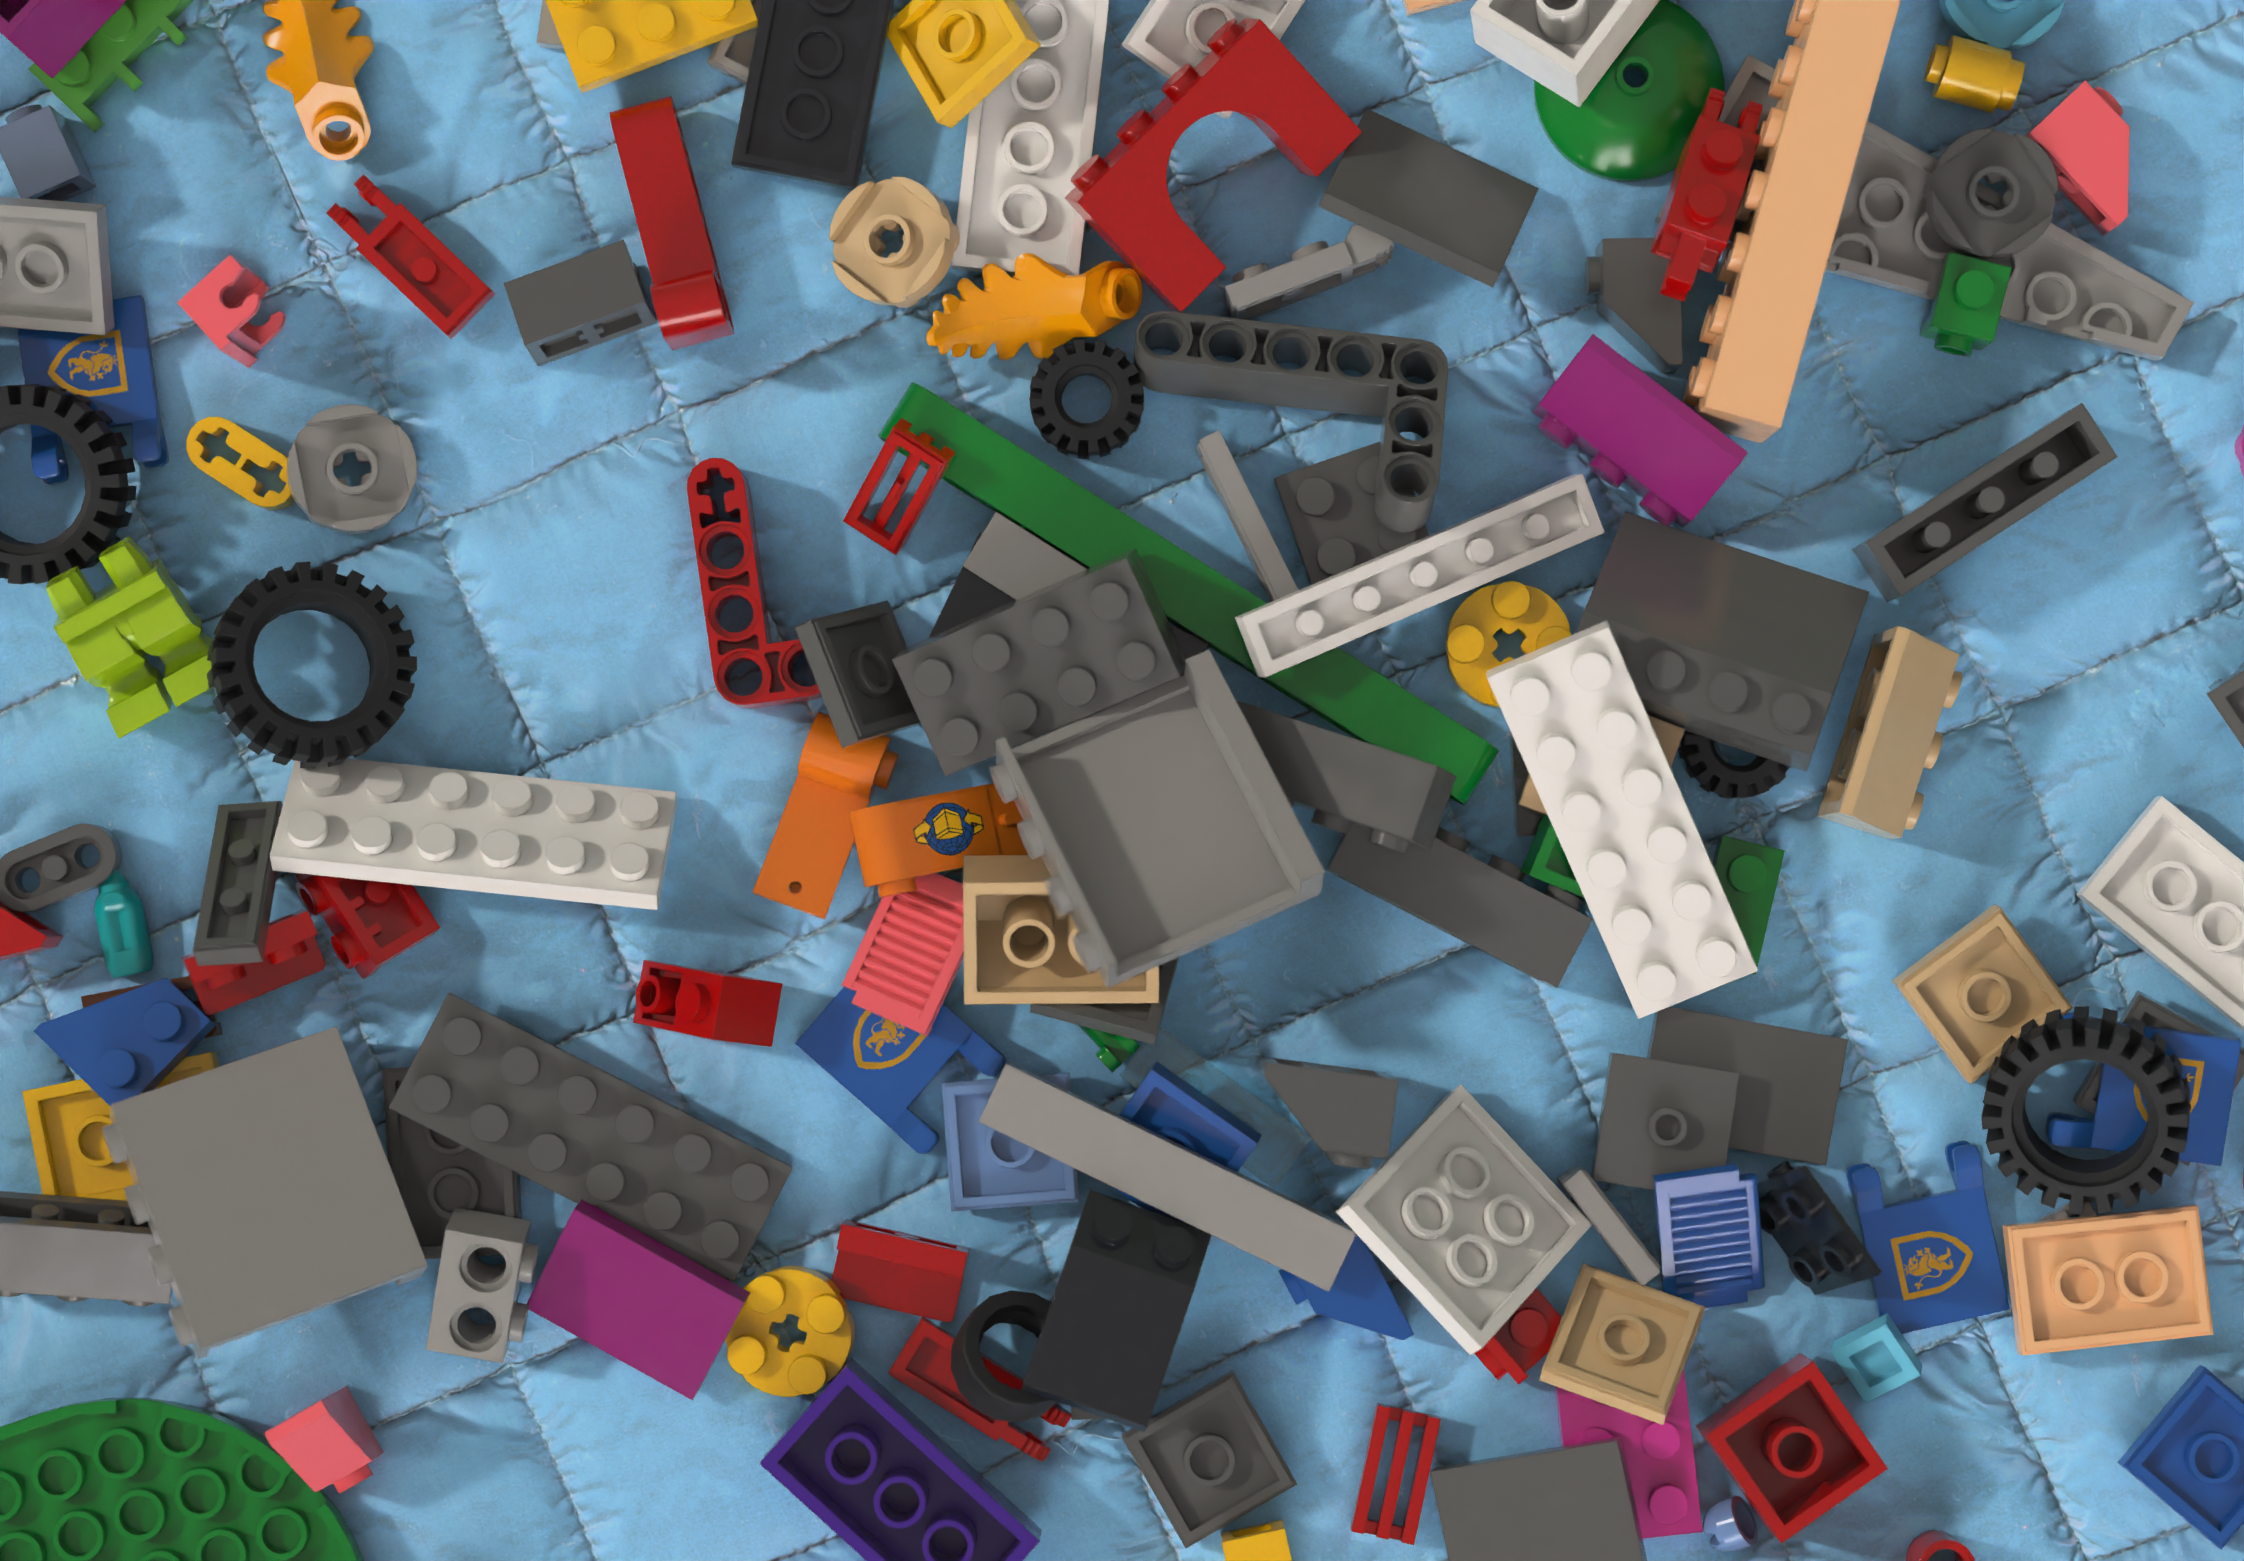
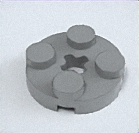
(330, 499)

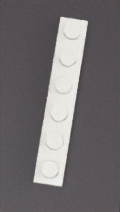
(1419, 575)

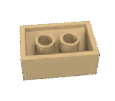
(1891, 734)
(1021, 945)

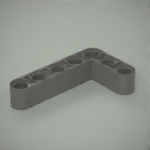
(1315, 386)

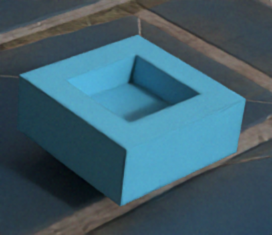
(1876, 1358)

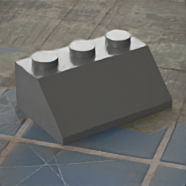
(1338, 1107)

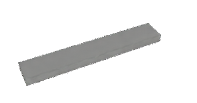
(1168, 1176)

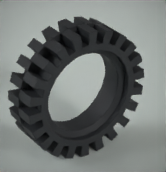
(104, 475)
(329, 593)
(2074, 1178)

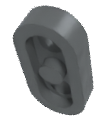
(59, 866)

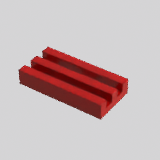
(920, 449)
(1384, 1527)

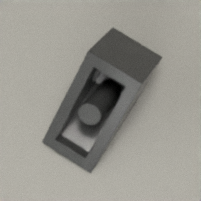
(1628, 297)

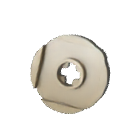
(927, 239)

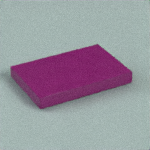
(637, 1299)

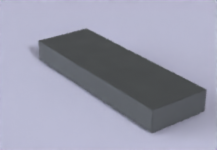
(238, 885)

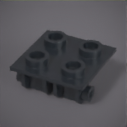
(1812, 1231)

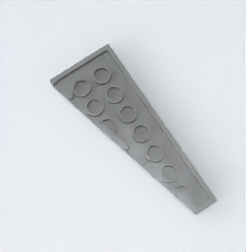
(1891, 243)

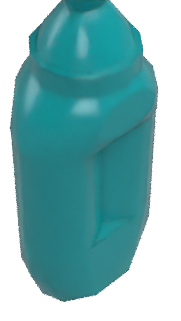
(122, 928)

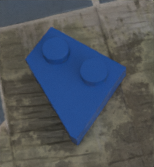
(129, 1039)

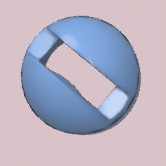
(1731, 1525)

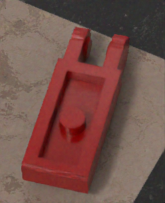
(415, 261)
(926, 1368)

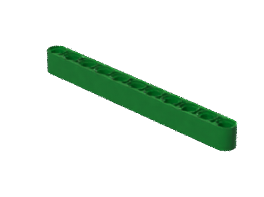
(1188, 590)

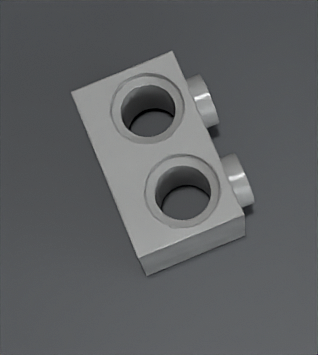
(470, 1283)

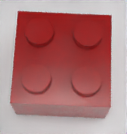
(1791, 1447)

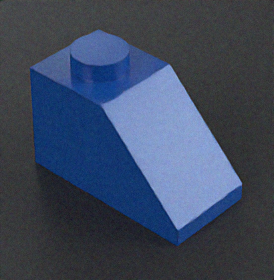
(1356, 1296)

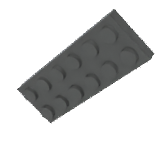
(590, 1136)

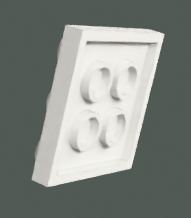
(1464, 1219)

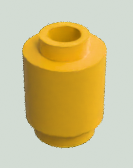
(1974, 74)

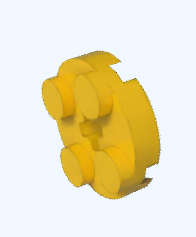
(1477, 619)
(821, 1313)

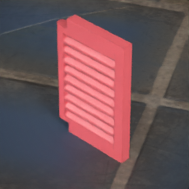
(910, 954)

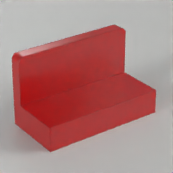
(899, 1270)

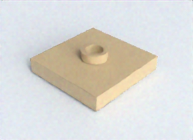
(1980, 991)
(1622, 1344)

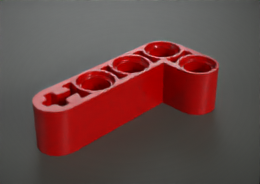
(671, 224)
(739, 582)

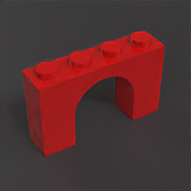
(1128, 191)

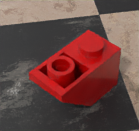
(707, 1003)

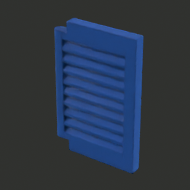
(1709, 1234)

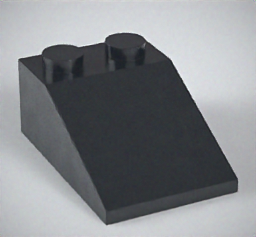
(1117, 1311)

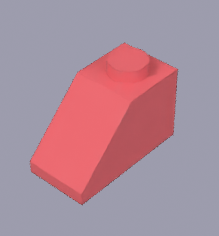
(2089, 154)
(327, 1443)

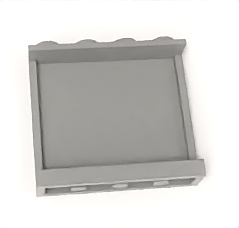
(1158, 824)
(263, 1190)

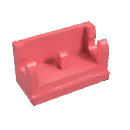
(225, 304)

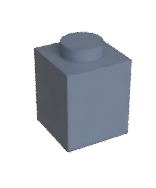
(43, 155)

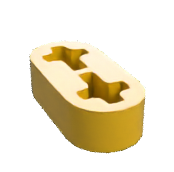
(236, 476)

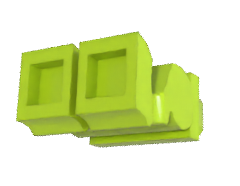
(122, 623)

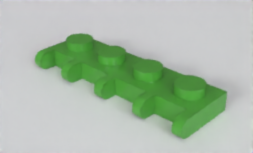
(111, 54)

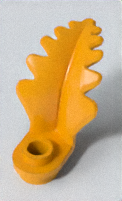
(321, 71)
(1034, 307)

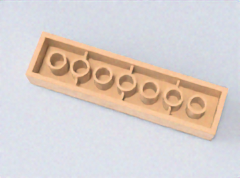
(1789, 214)

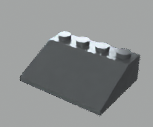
(1725, 637)

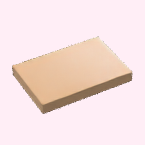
(2107, 1279)

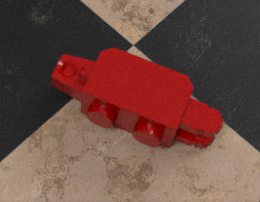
(1705, 194)

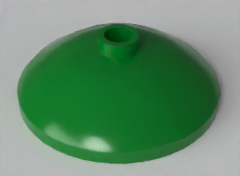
(1638, 130)

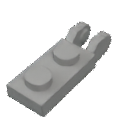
(1311, 272)

